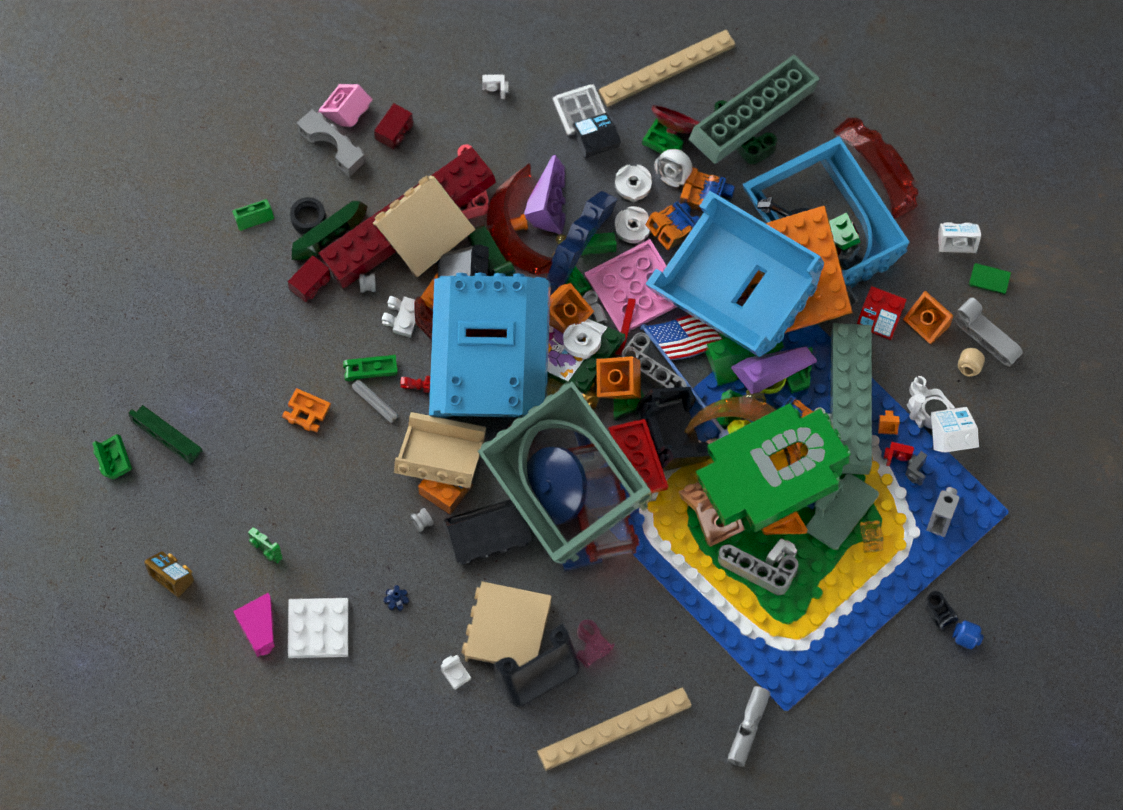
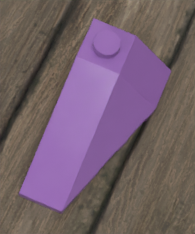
(546, 200)
(763, 371)

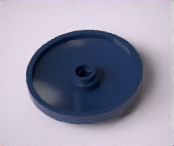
(558, 482)

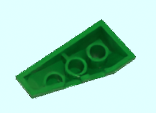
(725, 354)

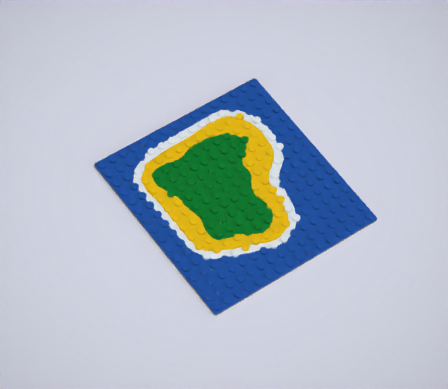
(838, 594)

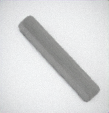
(374, 401)

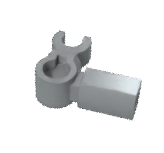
(598, 315)

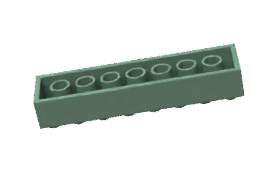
(754, 109)
(852, 393)

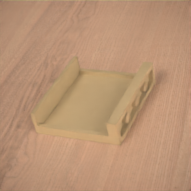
(423, 225)
(440, 450)
(506, 624)

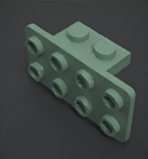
(841, 511)

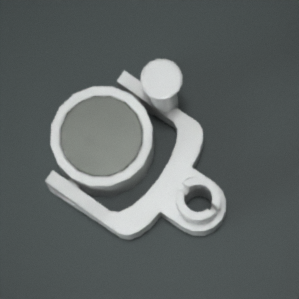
(932, 401)

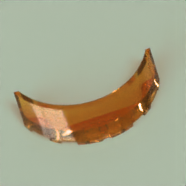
(743, 408)

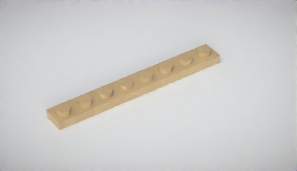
(666, 68)
(614, 728)

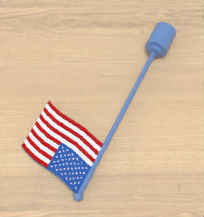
(681, 340)

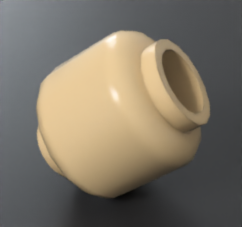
(971, 362)

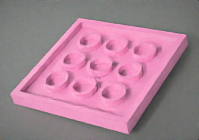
(627, 278)

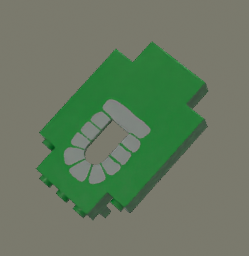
(746, 481)

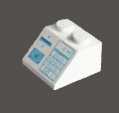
(959, 237)
(954, 430)

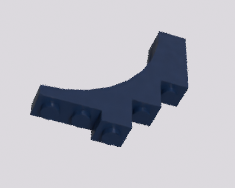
(582, 230)

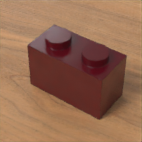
(393, 126)
(309, 279)

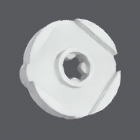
(633, 173)
(628, 216)
(582, 349)

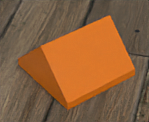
(928, 317)

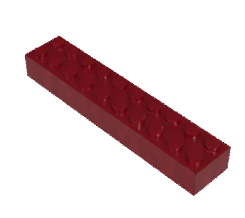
(366, 245)

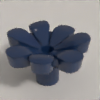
(396, 598)

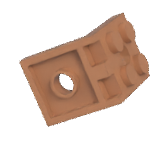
(707, 516)

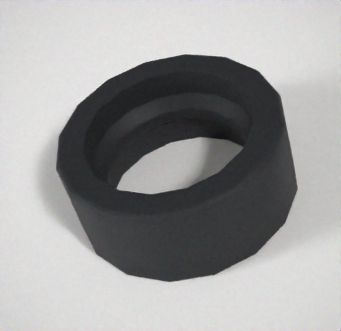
(307, 202)

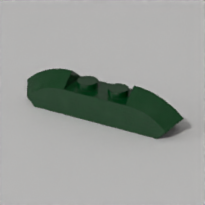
(328, 230)

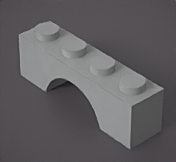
(315, 128)

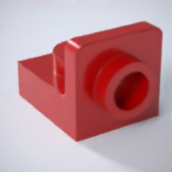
(900, 451)

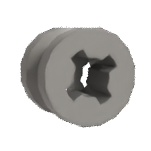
(367, 282)
(422, 520)

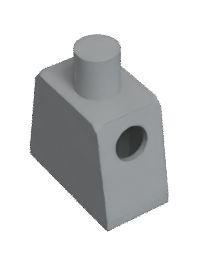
(944, 508)

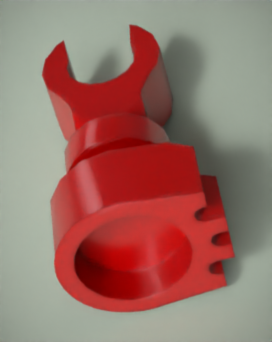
(409, 383)

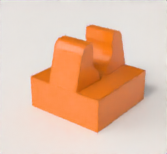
(888, 423)

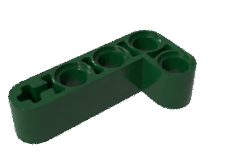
(754, 144)
(496, 261)

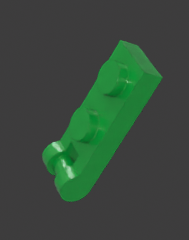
(370, 367)

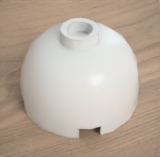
(674, 167)

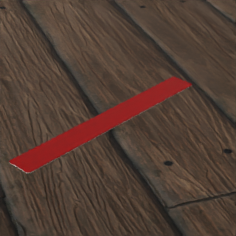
(626, 323)

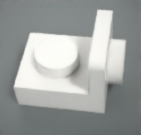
(494, 83)
(777, 554)
(455, 671)

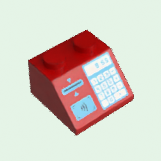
(882, 312)

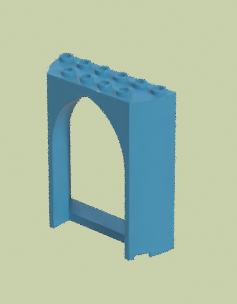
(883, 235)

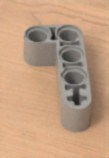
(986, 333)
(656, 369)
(756, 566)

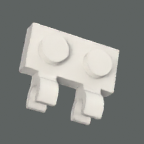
(405, 321)

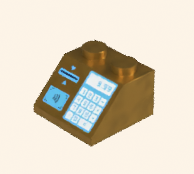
(169, 573)

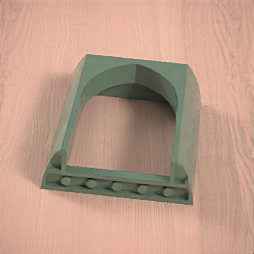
(508, 462)

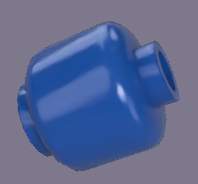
(968, 634)

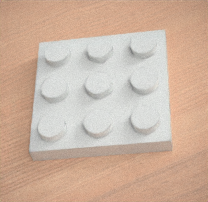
(318, 628)

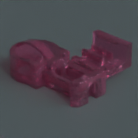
(597, 645)

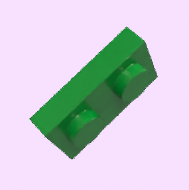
(112, 457)

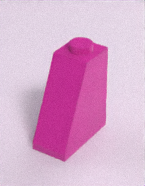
(257, 624)

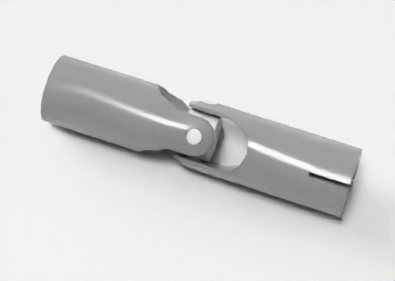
(753, 715)

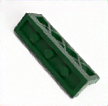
(165, 434)

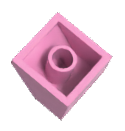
(346, 104)

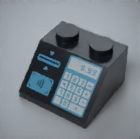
(596, 135)

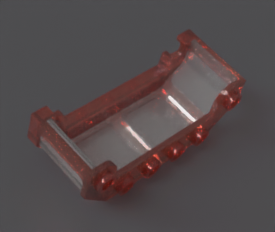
(601, 498)

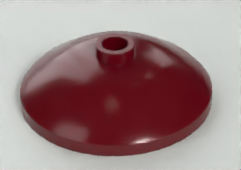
(674, 120)

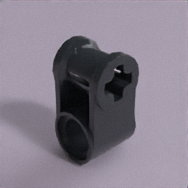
(942, 613)

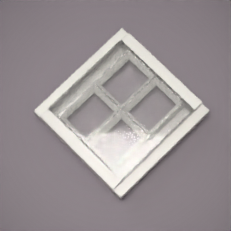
(577, 106)

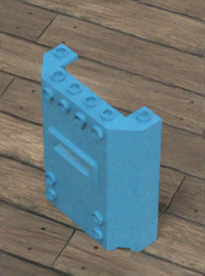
(721, 262)
(489, 372)

